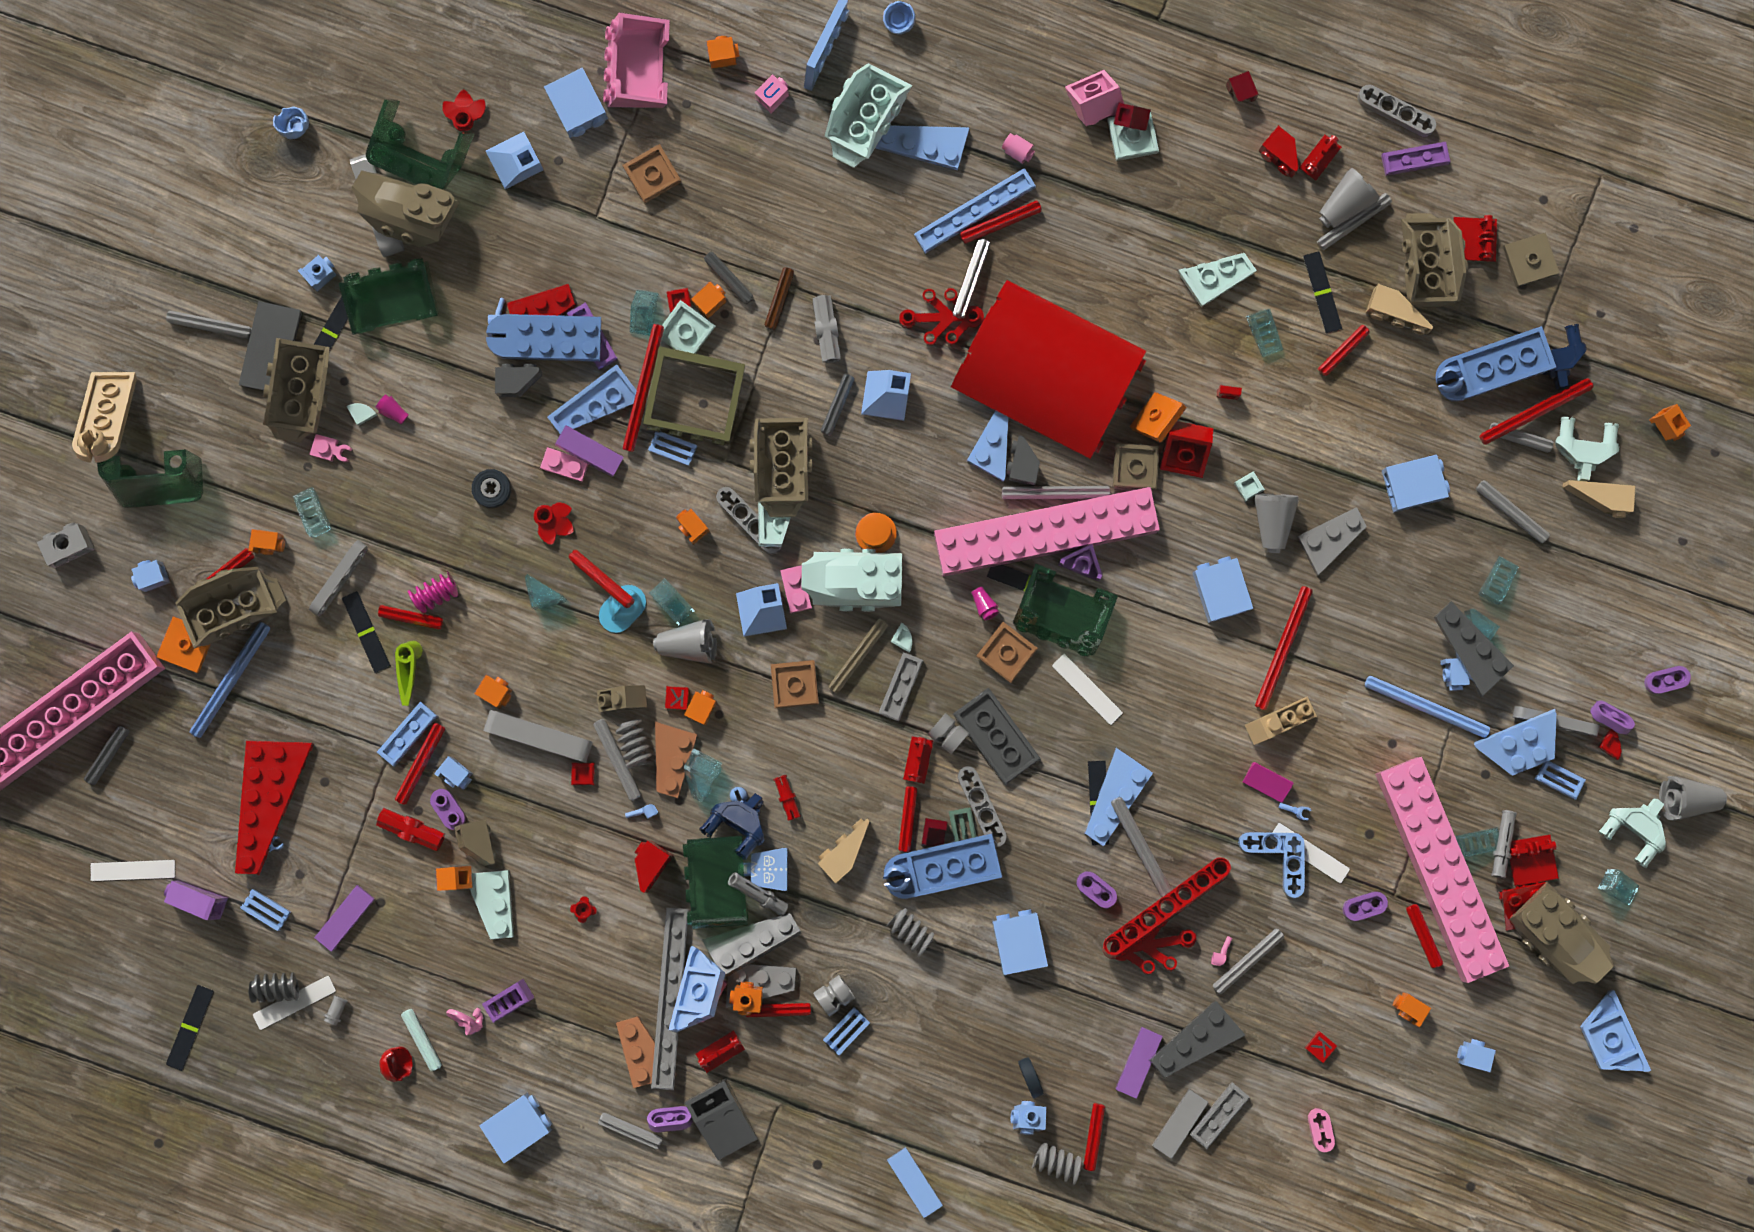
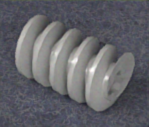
(633, 743)
(911, 931)
(1058, 1162)

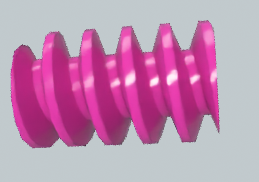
(434, 593)

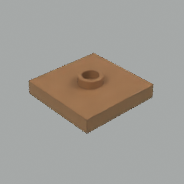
(652, 173)
(1006, 652)
(794, 684)

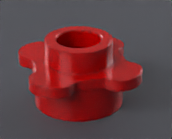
(583, 903)

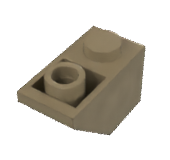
(622, 698)
(475, 841)

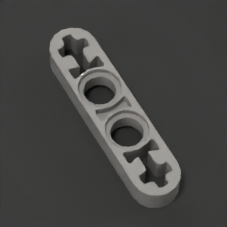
(1395, 114)
(745, 523)
(338, 578)
(1562, 722)
(985, 804)

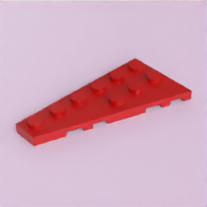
(267, 789)

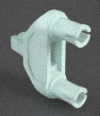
(1586, 454)
(1643, 823)

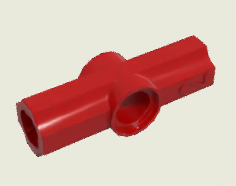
(410, 829)

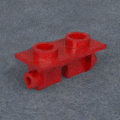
(1320, 156)
(918, 759)
(719, 1051)

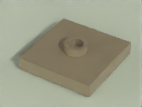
(1531, 259)
(1135, 466)

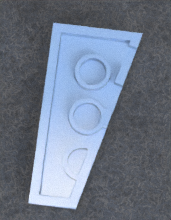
(825, 43)
(928, 144)
(600, 398)
(1123, 779)

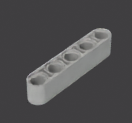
(387, 245)
(538, 736)

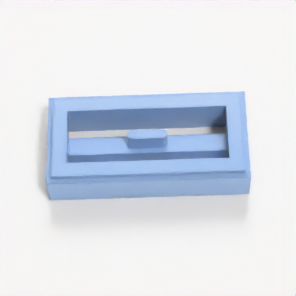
(676, 440)
(1542, 771)
(249, 900)
(833, 1044)

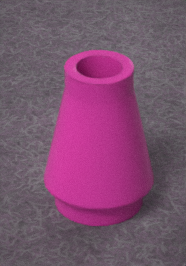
(391, 409)
(985, 604)

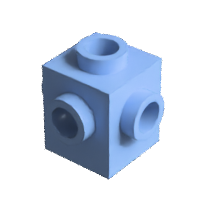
(1028, 1118)

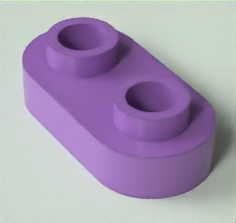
(1666, 680)
(1612, 717)
(448, 808)
(1096, 888)
(1364, 906)
(669, 1119)

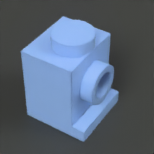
(319, 279)
(1454, 674)
(454, 773)

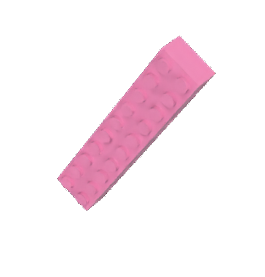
(1046, 531)
(75, 705)
(1442, 870)

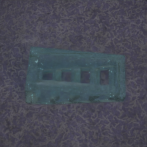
(1269, 321)
(318, 524)
(1491, 596)
(1460, 839)

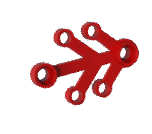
(945, 317)
(1150, 947)

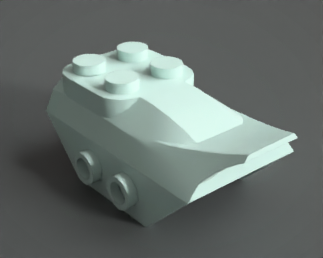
(864, 113)
(853, 579)

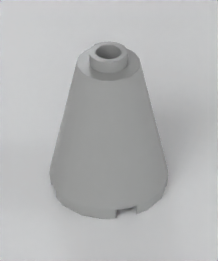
(1348, 199)
(1275, 519)
(688, 642)
(1689, 798)

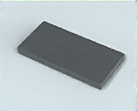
(269, 323)
(996, 736)

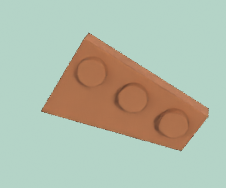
(672, 753)
(638, 1050)

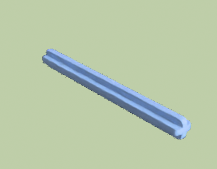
(1427, 706)

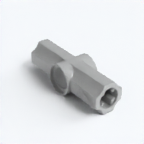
(826, 329)

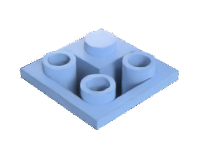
(514, 160)
(886, 394)
(761, 610)

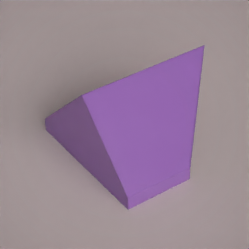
(1083, 562)

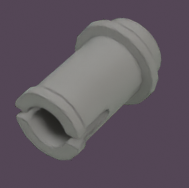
(335, 1010)

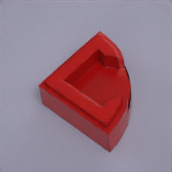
(1611, 744)

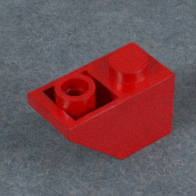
(1281, 150)

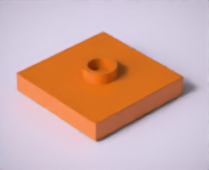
(1158, 417)
(178, 647)

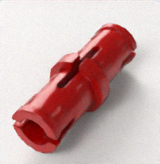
(787, 797)

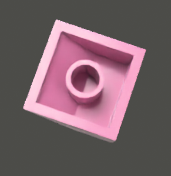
(1094, 97)

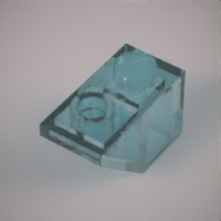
(671, 601)
(700, 773)

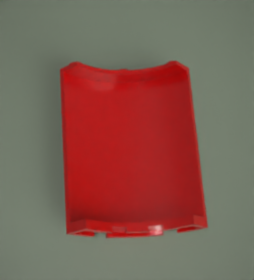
(1048, 369)

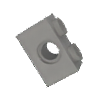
(78, 545)

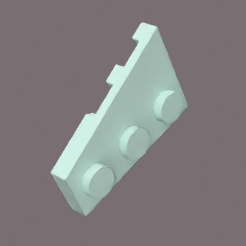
(1217, 277)
(771, 529)
(493, 900)

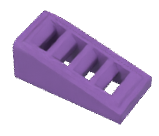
(520, 993)

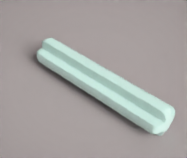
(421, 1040)

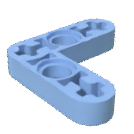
(1282, 847)

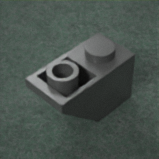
(515, 381)
(1024, 464)

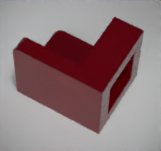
(1242, 87)
(1132, 116)
(934, 832)

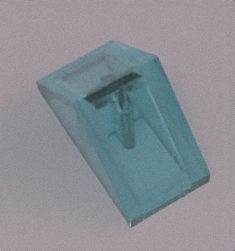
(643, 312)
(541, 595)
(1484, 624)
(1618, 886)

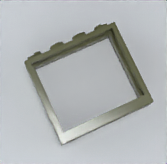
(698, 360)

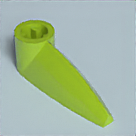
(406, 668)

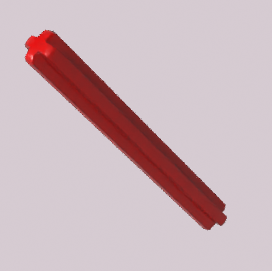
(643, 388)
(1536, 411)
(1283, 648)

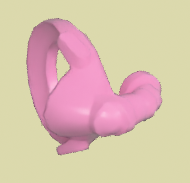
(471, 1026)

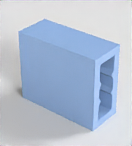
(576, 103)
(1416, 483)
(1222, 589)
(1019, 942)
(516, 1127)

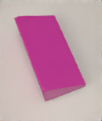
(1267, 782)

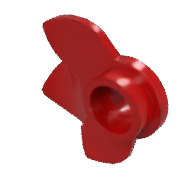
(463, 108)
(555, 524)

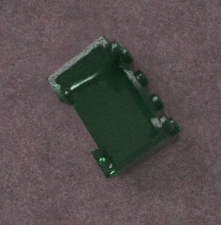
(388, 295)
(172, 487)
(1063, 613)
(708, 871)

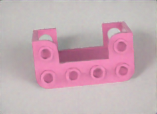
(635, 62)

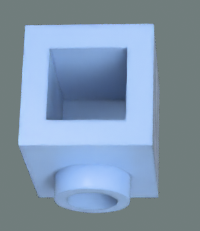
(149, 575)
(1476, 1055)

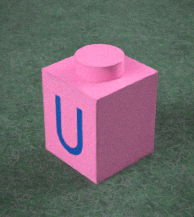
(772, 93)

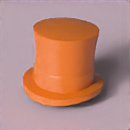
(876, 532)

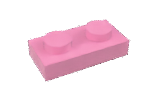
(564, 465)
(797, 598)

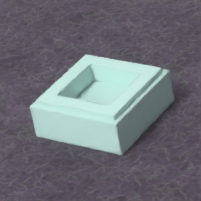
(1249, 486)

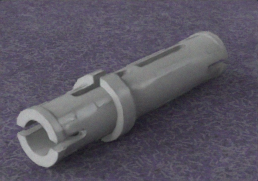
(1503, 847)
(765, 898)

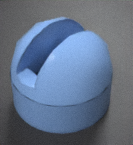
(743, 793)

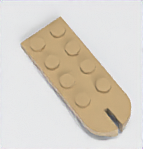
(103, 415)

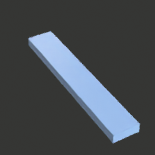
(974, 210)

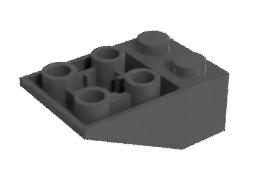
(721, 1119)

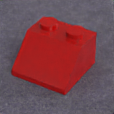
(1187, 449)
(650, 863)

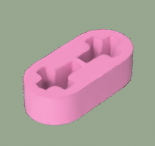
(1326, 1129)

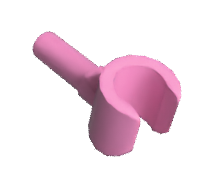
(1220, 958)

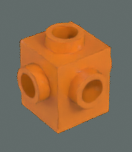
(752, 992)

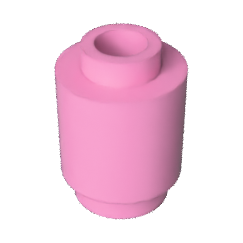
(1018, 148)

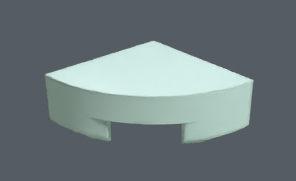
(361, 413)
(903, 638)

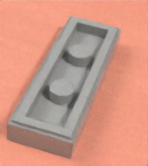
(900, 686)
(1219, 1115)
(1180, 1123)

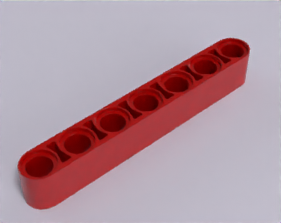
(1171, 898)

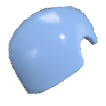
(899, 17)
(291, 122)

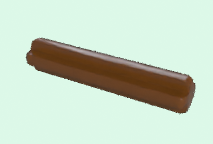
(779, 298)

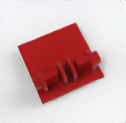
(1479, 237)
(1533, 860)
(1515, 898)

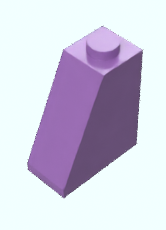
(195, 900)

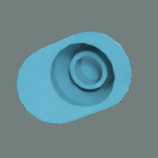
(616, 617)

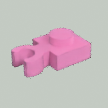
(327, 448)

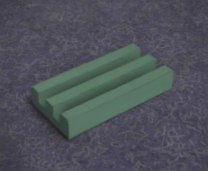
(960, 814)

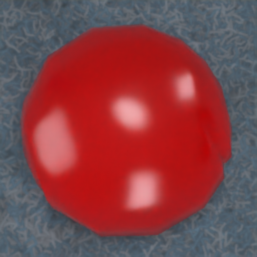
(396, 1064)

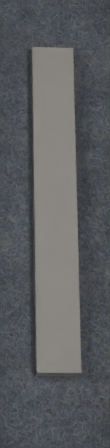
(670, 981)

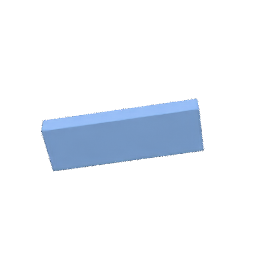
(407, 734)
(914, 1182)

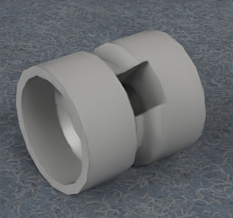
(948, 733)
(834, 995)

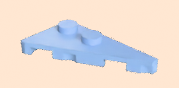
(991, 447)

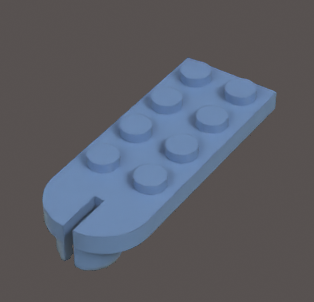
(545, 337)
(1495, 365)
(943, 867)

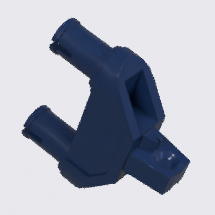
(1567, 357)
(742, 818)

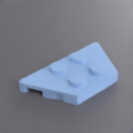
(1522, 744)
(697, 992)
(1612, 1037)

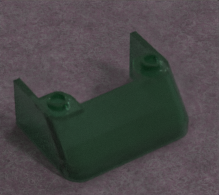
(390, 154)

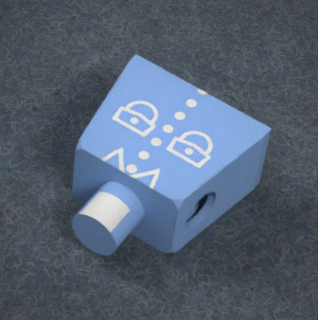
(769, 869)

